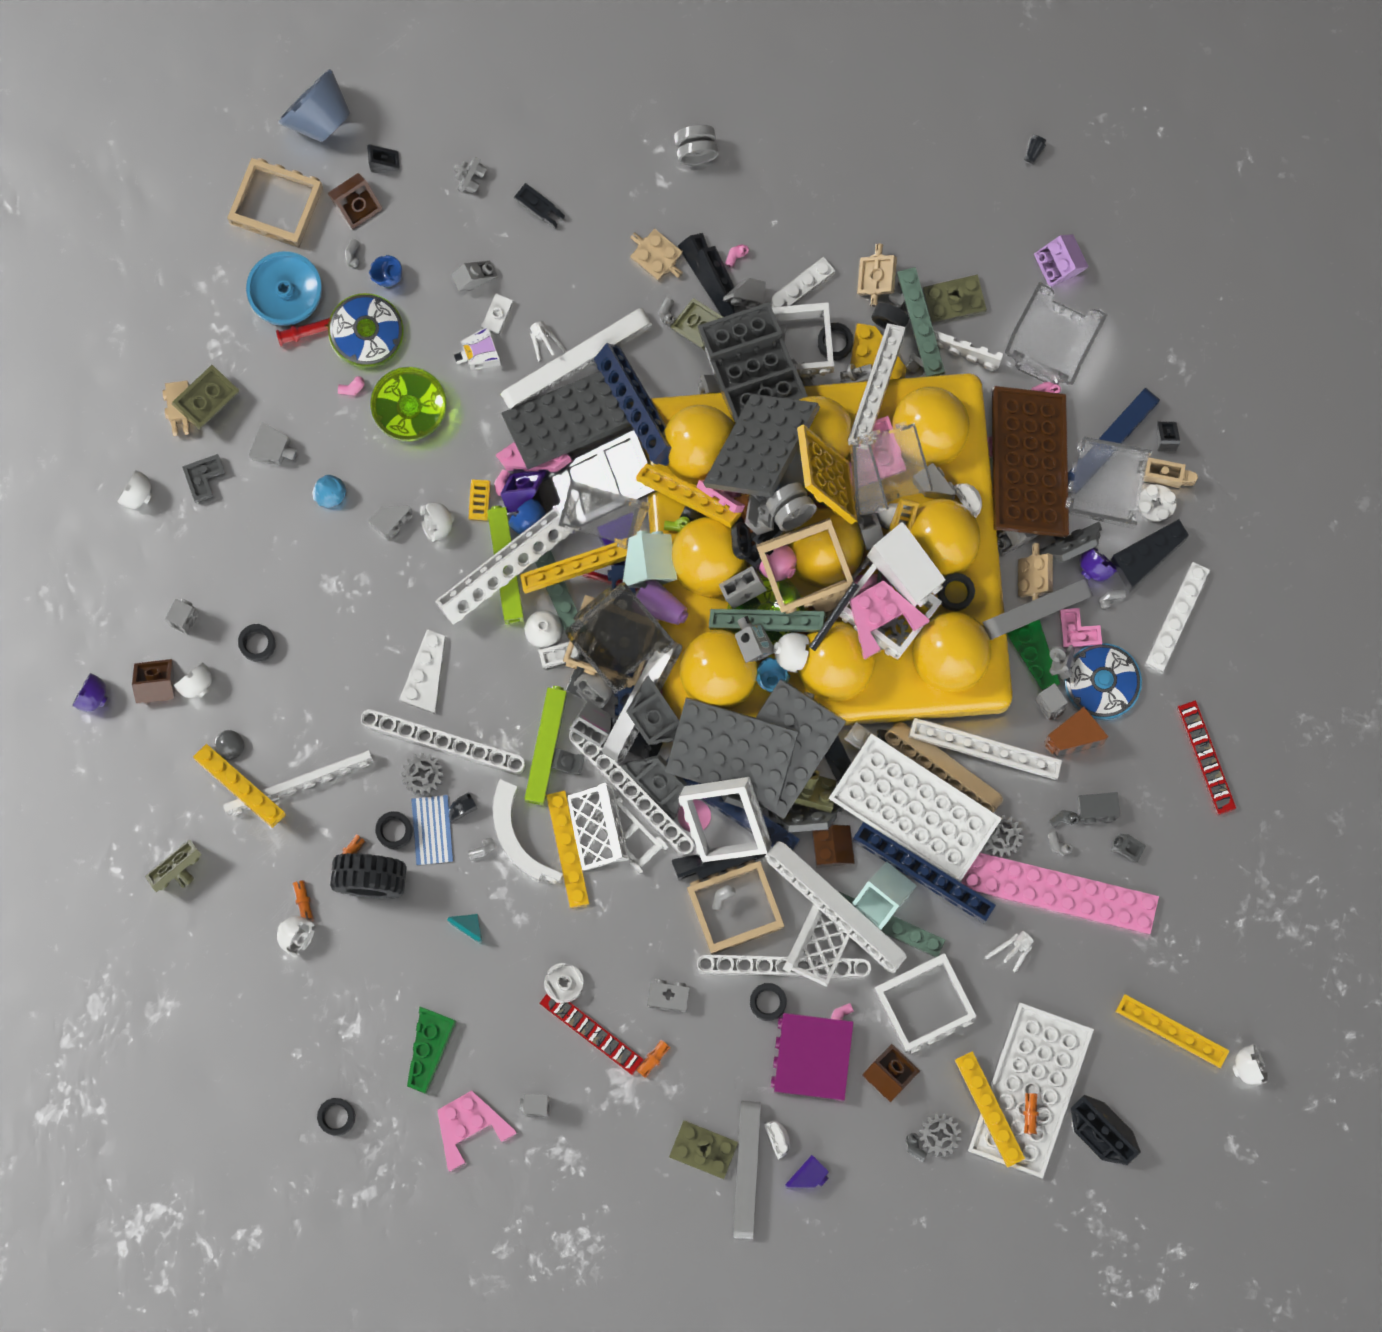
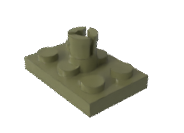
(954, 299)
(690, 318)
(205, 397)
(817, 793)
(175, 867)
(703, 1149)

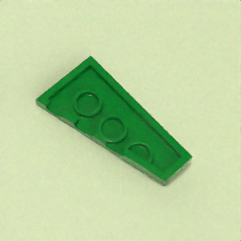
(1034, 651)
(430, 1042)

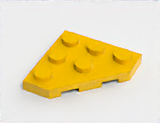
(866, 346)

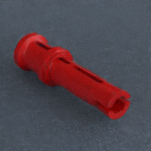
(294, 333)

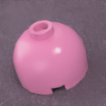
(781, 562)

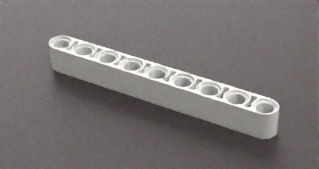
(575, 359)
(436, 735)
(635, 800)
(835, 907)
(754, 969)

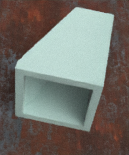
(649, 559)
(883, 895)

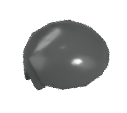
(229, 744)

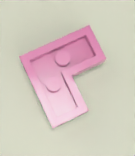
(1076, 635)

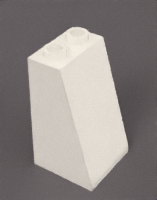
(906, 565)

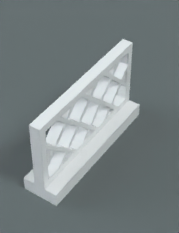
(612, 821)
(803, 940)

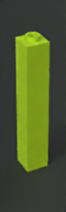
(500, 538)
(546, 745)

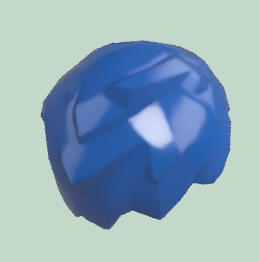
(386, 271)

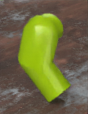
(677, 525)

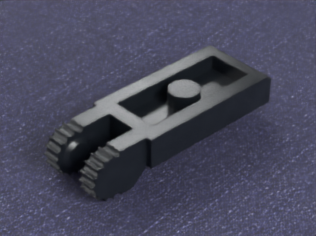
(538, 204)

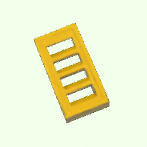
(479, 483)
(897, 515)

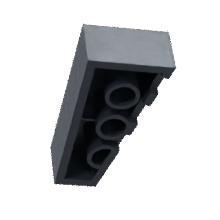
(1147, 554)

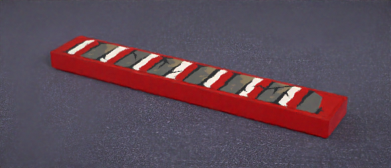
(1206, 757)
(593, 1033)

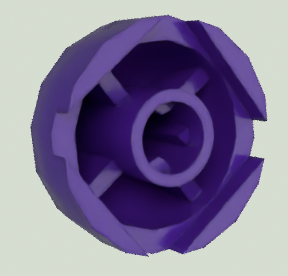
(1096, 565)
(91, 694)

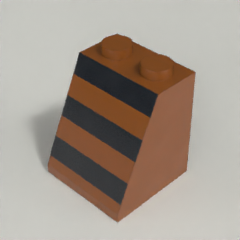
(1075, 735)

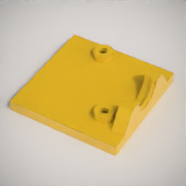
(827, 474)

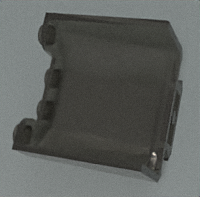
(617, 635)

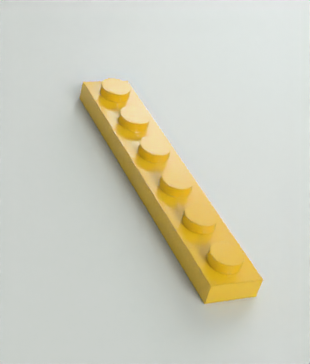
(687, 495)
(572, 567)
(239, 785)
(567, 849)
(1172, 1031)
(989, 1109)

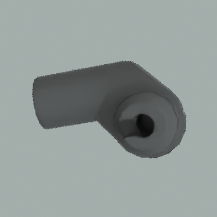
(1065, 817)
(913, 1147)

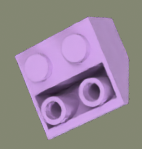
(1061, 259)

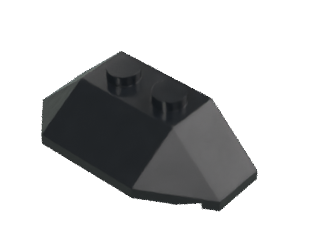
(1104, 1131)

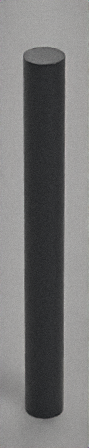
(834, 616)

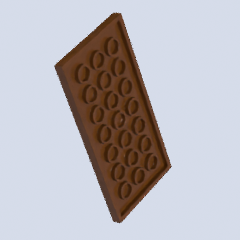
(1030, 461)

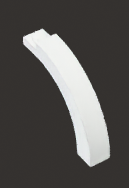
(502, 816)

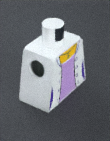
(478, 351)

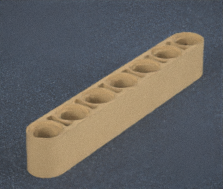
(943, 766)

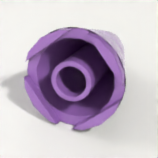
(662, 603)

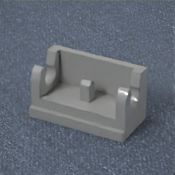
(758, 516)

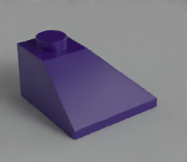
(520, 488)
(809, 1175)

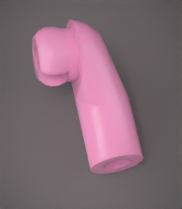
(735, 253)
(1047, 387)
(353, 388)
(500, 481)
(840, 1012)

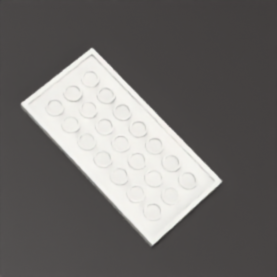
(915, 807)
(1037, 1058)

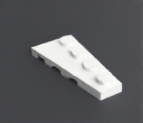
(966, 349)
(424, 677)

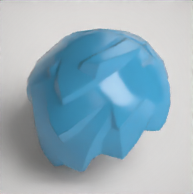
(329, 491)
(770, 673)

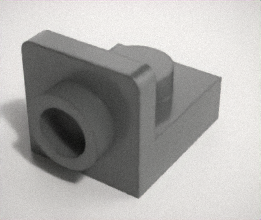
(567, 761)
(1128, 847)

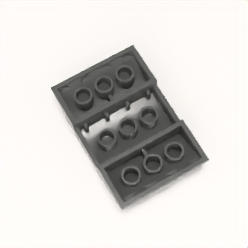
(750, 358)

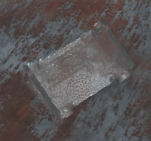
(602, 513)

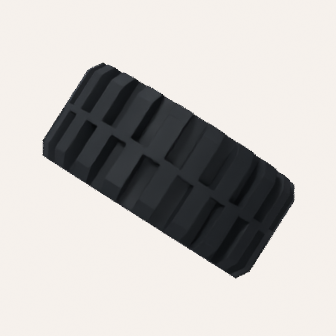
(368, 875)

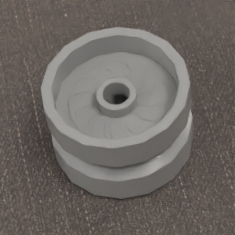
(696, 144)
(791, 506)

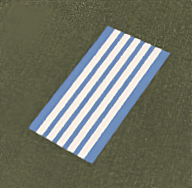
(432, 830)

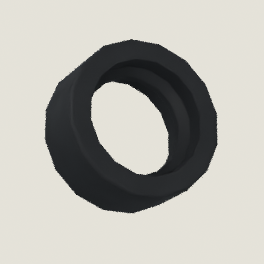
(890, 314)
(840, 328)
(970, 592)
(242, 642)
(392, 844)
(768, 1016)
(321, 1116)

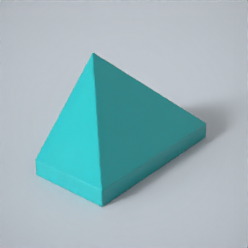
(467, 924)

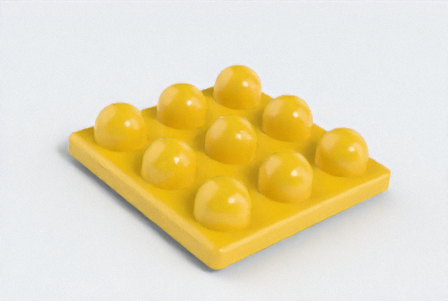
(949, 663)

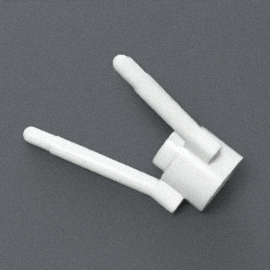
(540, 332)
(1021, 943)

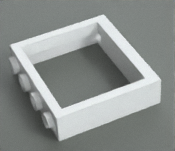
(810, 311)
(883, 641)
(745, 789)
(911, 974)

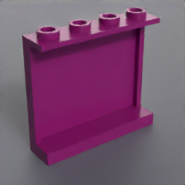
(812, 1056)

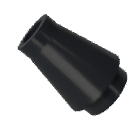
(1035, 147)

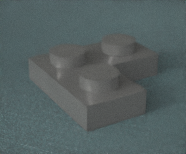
(199, 472)

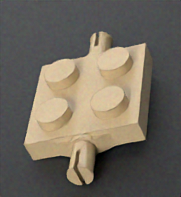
(656, 255)
(877, 275)
(1035, 574)

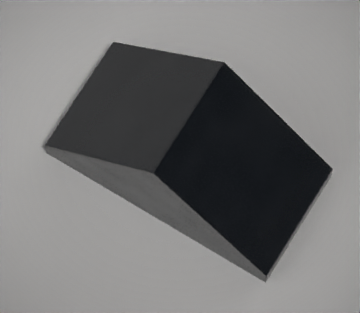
(382, 158)
(1167, 436)

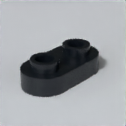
(741, 540)

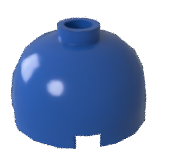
(528, 515)

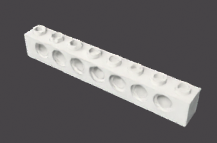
(495, 567)

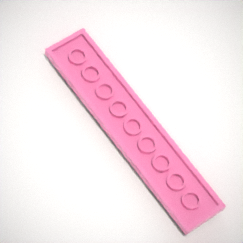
(1062, 893)

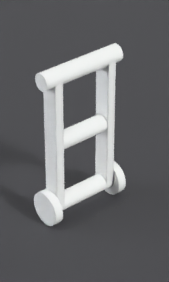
(659, 843)

